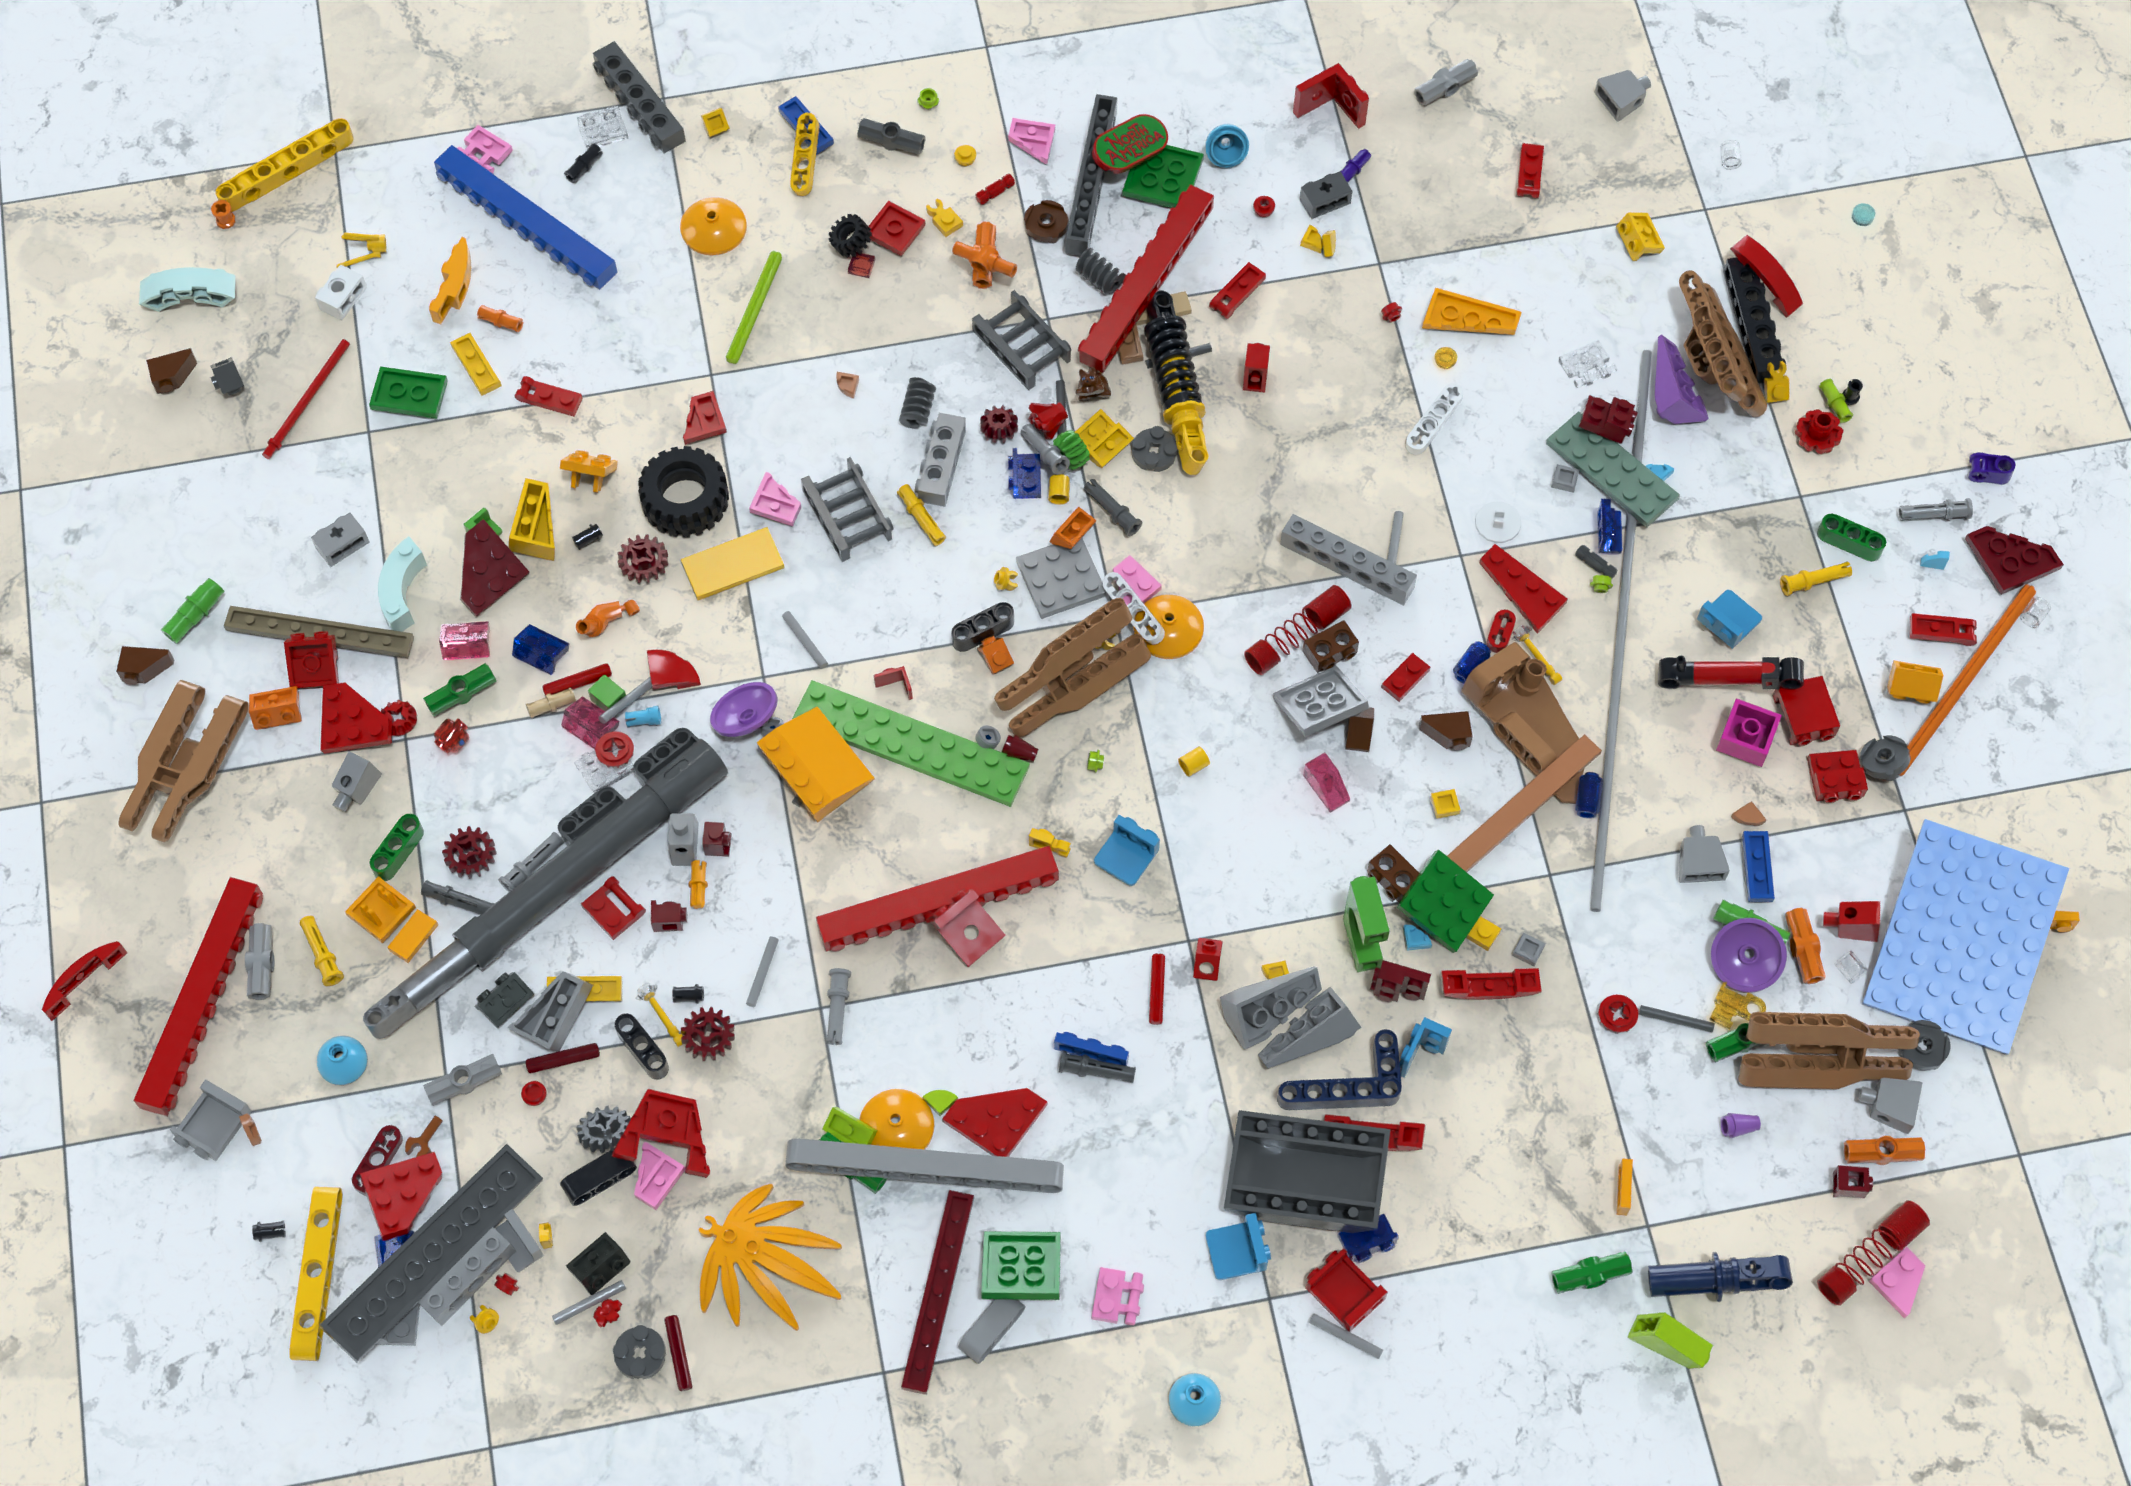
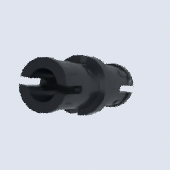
(583, 163)

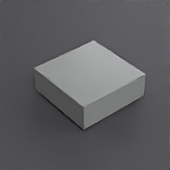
(1565, 478)
(1528, 949)

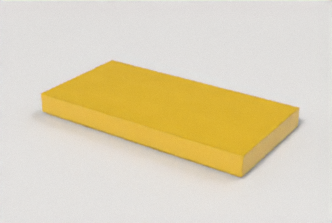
(732, 563)

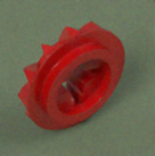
(407, 712)
(605, 745)
(1615, 1003)

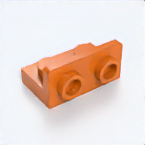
(274, 708)

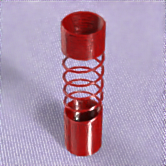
(1320, 614)
(1896, 1230)

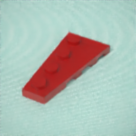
(1528, 591)

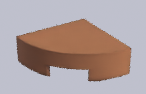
(847, 383)
(1749, 815)
(250, 1129)

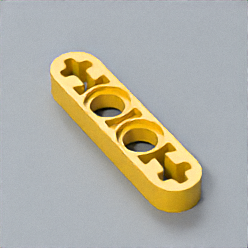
(804, 154)

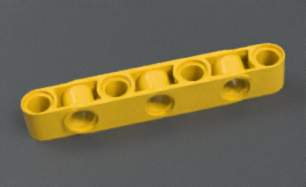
(286, 164)
(314, 1291)

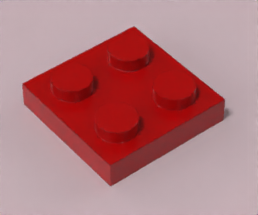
(895, 228)

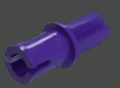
(1354, 166)

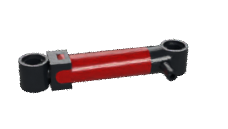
(1769, 672)

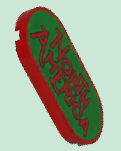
(1130, 143)

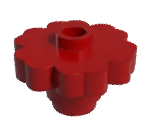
(1819, 431)

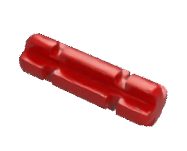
(995, 189)

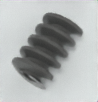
(1098, 272)
(917, 403)

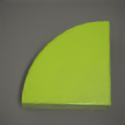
(940, 1100)

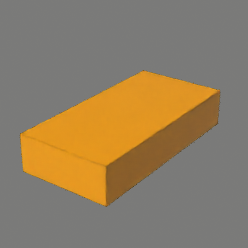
(412, 936)
(1624, 1187)

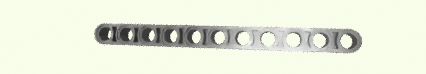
(924, 1165)

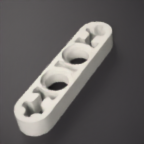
(1432, 417)
(1135, 606)

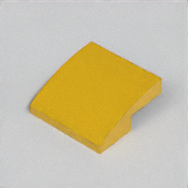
(1103, 438)

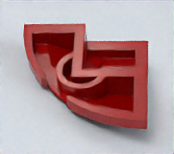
(671, 670)

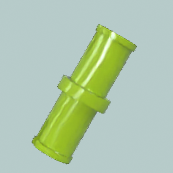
(1836, 400)

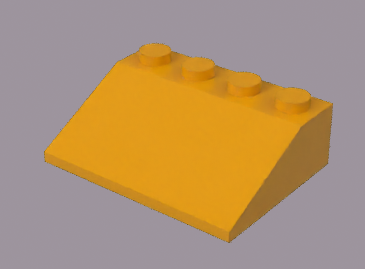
(815, 762)

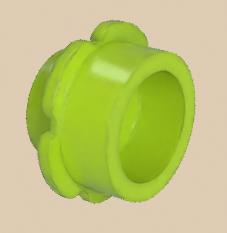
(928, 94)
(1601, 583)
(1095, 761)

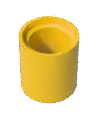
(1059, 489)
(1194, 761)

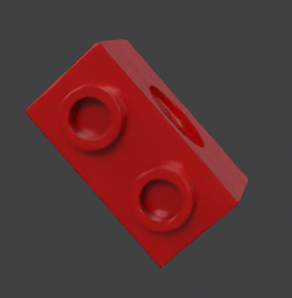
(1256, 367)

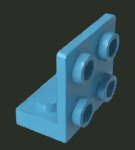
(1430, 1035)

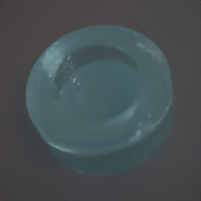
(1863, 214)

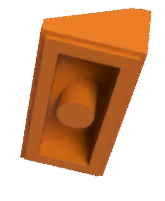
(1073, 529)

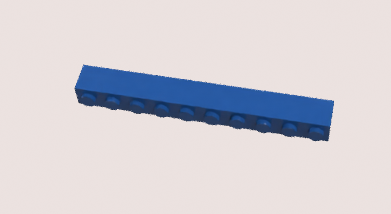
(525, 217)

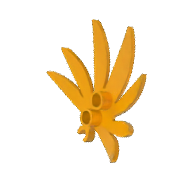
(745, 1244)

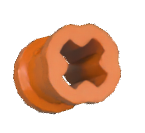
(222, 211)

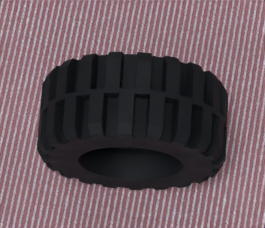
(680, 466)

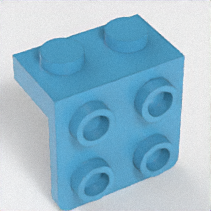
(1729, 618)
(1127, 851)
(1238, 1248)

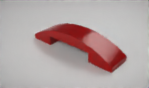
(1770, 272)
(75, 974)
(1491, 985)
(1403, 1137)

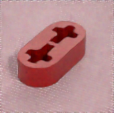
(1497, 629)

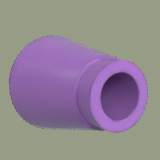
(1739, 1124)

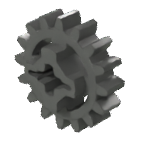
(602, 1129)

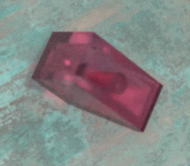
(1326, 782)

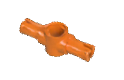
(984, 259)

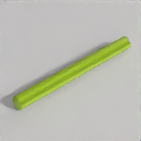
(753, 307)

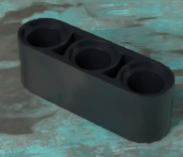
(987, 617)
(636, 1036)
(596, 1177)

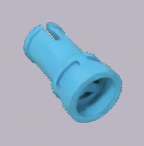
(649, 716)

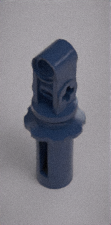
(1720, 1276)

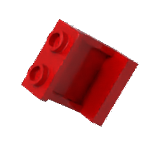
(1808, 711)
(1344, 1290)

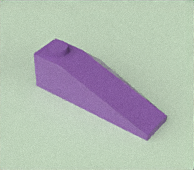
(1674, 387)

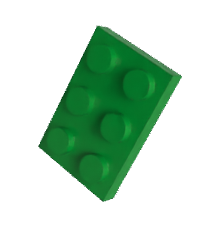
(408, 392)

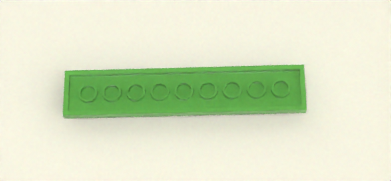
(918, 744)

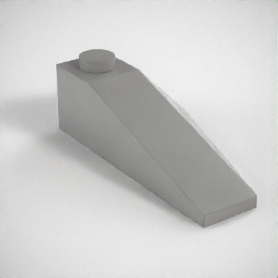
(1264, 1005)
(1321, 1026)

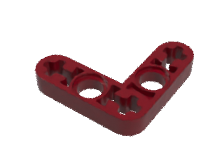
(365, 1165)

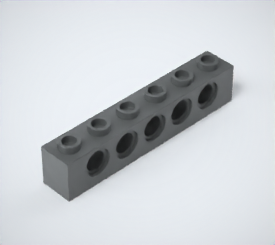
(638, 97)

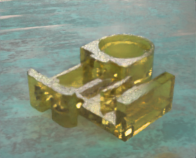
(1730, 1003)

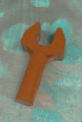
(423, 1140)

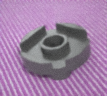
(1151, 460)
(1891, 767)
(1936, 1039)
(638, 1338)

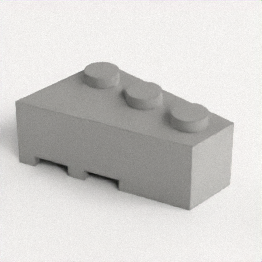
(554, 1012)

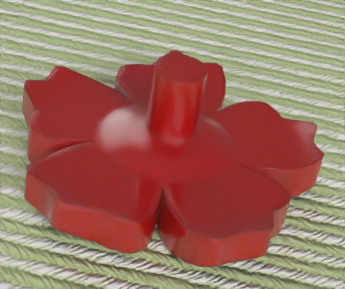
(607, 1312)

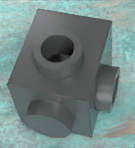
(226, 377)

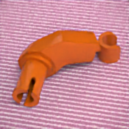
(602, 614)

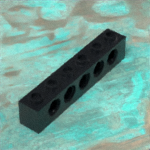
(1746, 310)

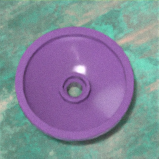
(744, 709)
(1744, 972)

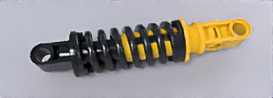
(1176, 380)

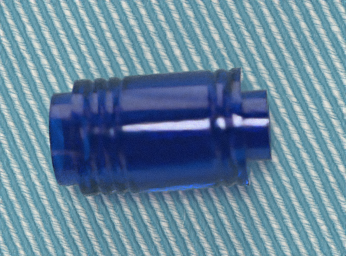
(1474, 656)
(1589, 795)

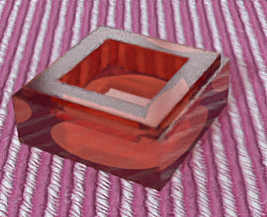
(861, 265)

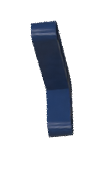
(1350, 1086)

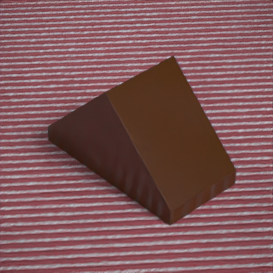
(1360, 731)

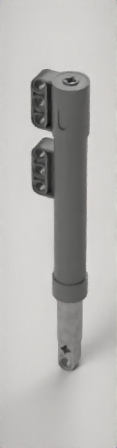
(595, 836)

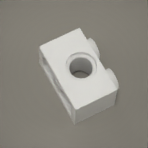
(339, 303)

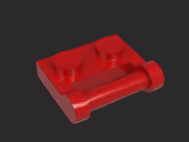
(607, 914)

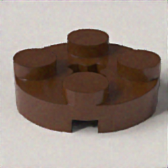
(1046, 232)

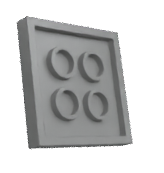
(1060, 578)
(1321, 701)

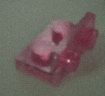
(464, 640)
(584, 723)

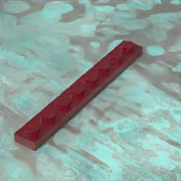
(937, 1292)

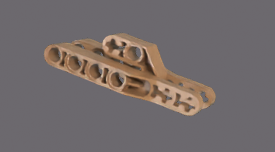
(1712, 335)
(1067, 656)
(193, 764)
(1823, 1035)

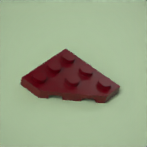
(2012, 558)
(487, 568)

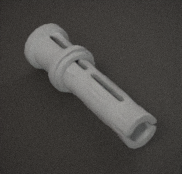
(1049, 453)
(1946, 509)
(524, 869)
(838, 994)

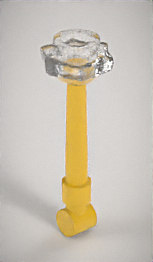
(1522, 634)
(646, 993)

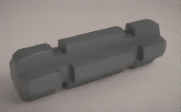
(1596, 561)

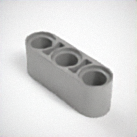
(991, 1328)

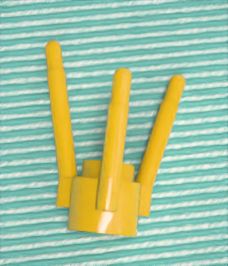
(375, 243)

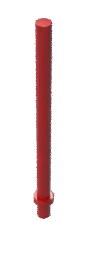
(275, 442)

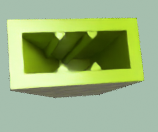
(1670, 1339)

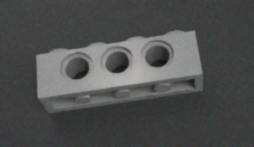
(937, 491)
(467, 1276)

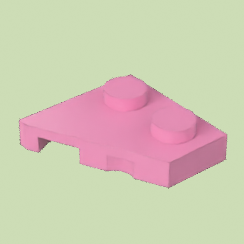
(1032, 137)
(775, 502)
(1900, 1281)

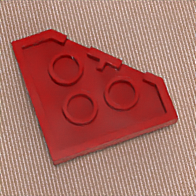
(351, 721)
(996, 1119)
(400, 1192)

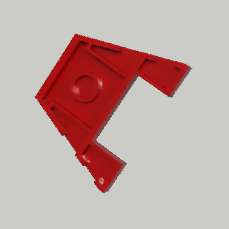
(669, 1121)

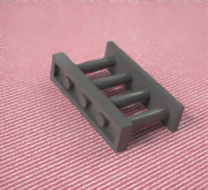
(1011, 357)
(834, 526)

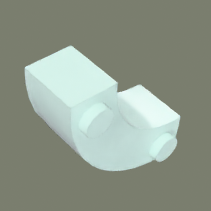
(200, 284)
(394, 580)

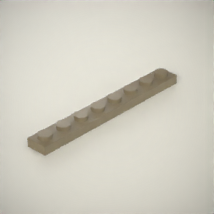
(346, 635)

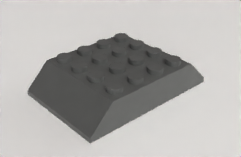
(1307, 1172)

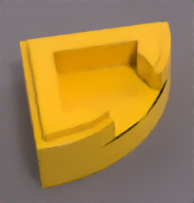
(1312, 239)
(1329, 243)
(1275, 969)
(545, 1235)

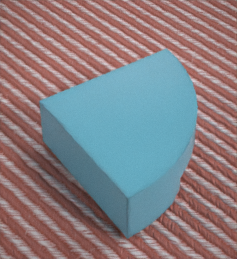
(1661, 471)
(1935, 561)
(1415, 938)

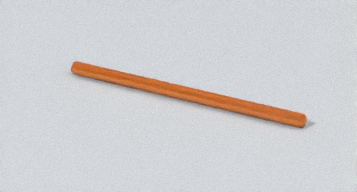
(1969, 672)

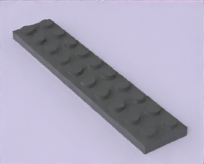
(430, 1253)

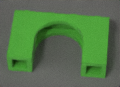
(1365, 923)

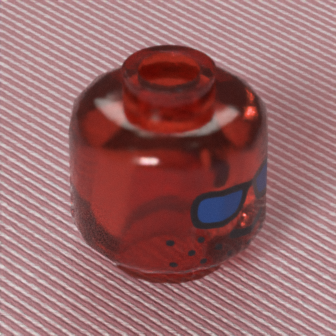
(451, 735)

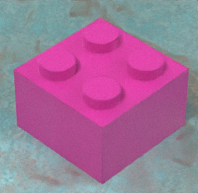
(1749, 732)

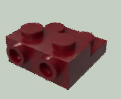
(1608, 419)
(1396, 979)

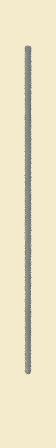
(1619, 650)

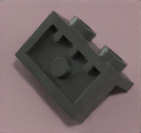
(504, 998)
(598, 1263)

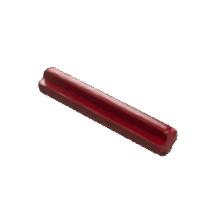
(562, 1058)
(678, 1353)

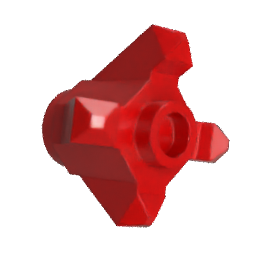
(1047, 417)

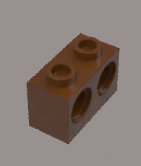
(1327, 642)
(1400, 871)

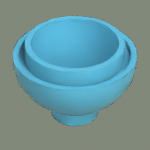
(1230, 153)
(345, 1068)
(1192, 1411)

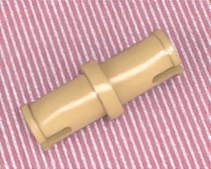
(550, 702)

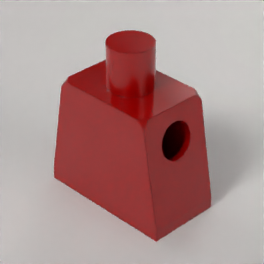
(1855, 920)

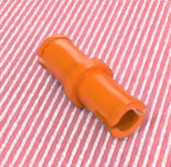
(500, 318)

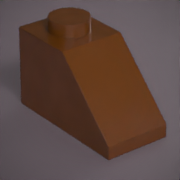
(171, 370)
(142, 664)
(1448, 729)

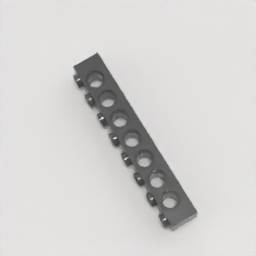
(1089, 179)

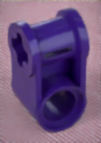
(1990, 467)

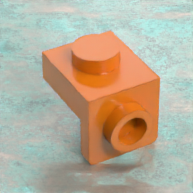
(995, 653)

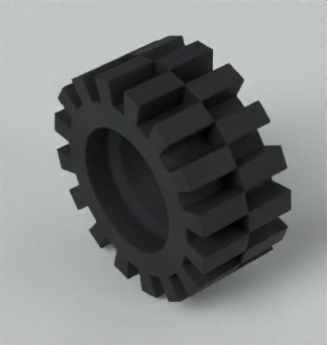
(844, 229)

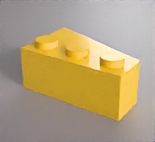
(532, 523)

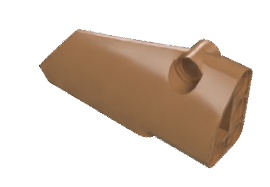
(1523, 711)

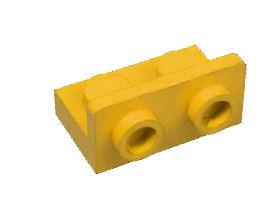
(1639, 235)

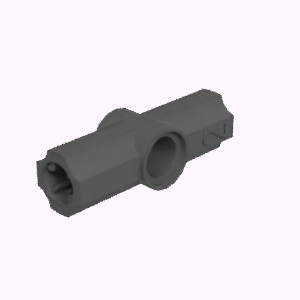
(882, 134)

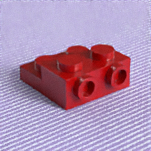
(311, 660)
(1837, 776)

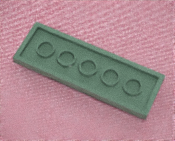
(1613, 471)

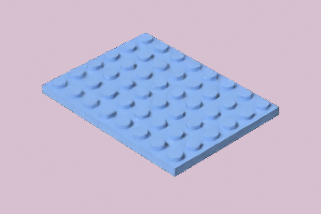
(1966, 936)

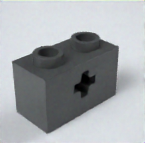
(1325, 194)

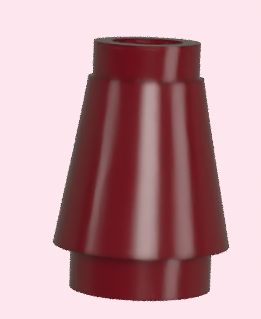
(1019, 748)

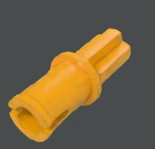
(698, 884)

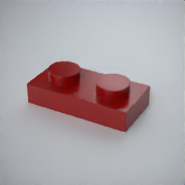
(1405, 677)

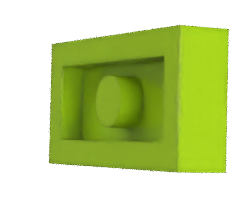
(848, 1128)

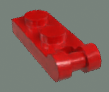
(1530, 170)
(1237, 290)
(548, 396)
(1943, 629)

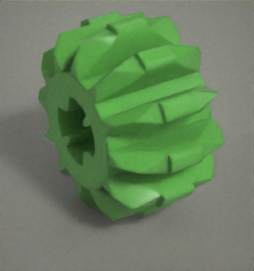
(1073, 448)

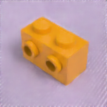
(1915, 681)

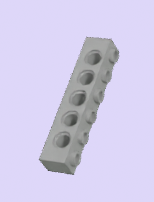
(1348, 559)

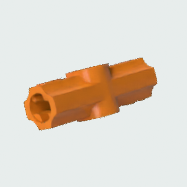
(985, 235)
(1805, 945)
(1899, 1148)

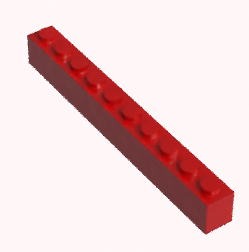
(1146, 278)
(917, 904)
(198, 997)

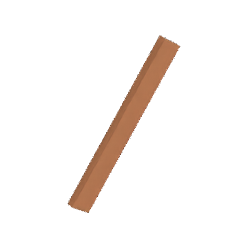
(1525, 803)

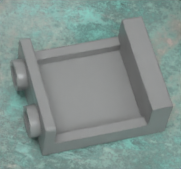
(211, 1122)

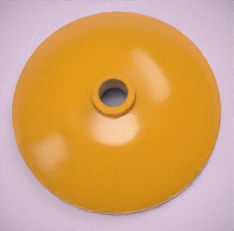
(716, 234)
(1181, 633)
(915, 1123)

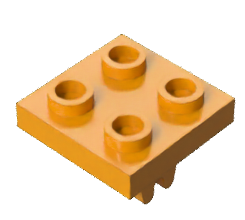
(582, 462)
(380, 909)

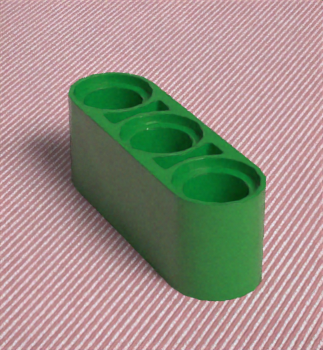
(1840, 537)
(397, 836)

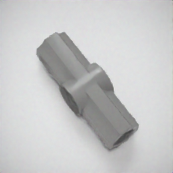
(1446, 82)
(259, 961)
(477, 1073)

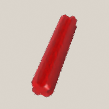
(577, 680)
(1157, 989)

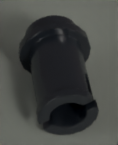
(1852, 392)
(587, 536)
(688, 994)
(267, 1230)

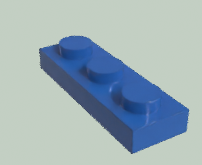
(792, 110)
(1758, 866)
(1091, 1047)

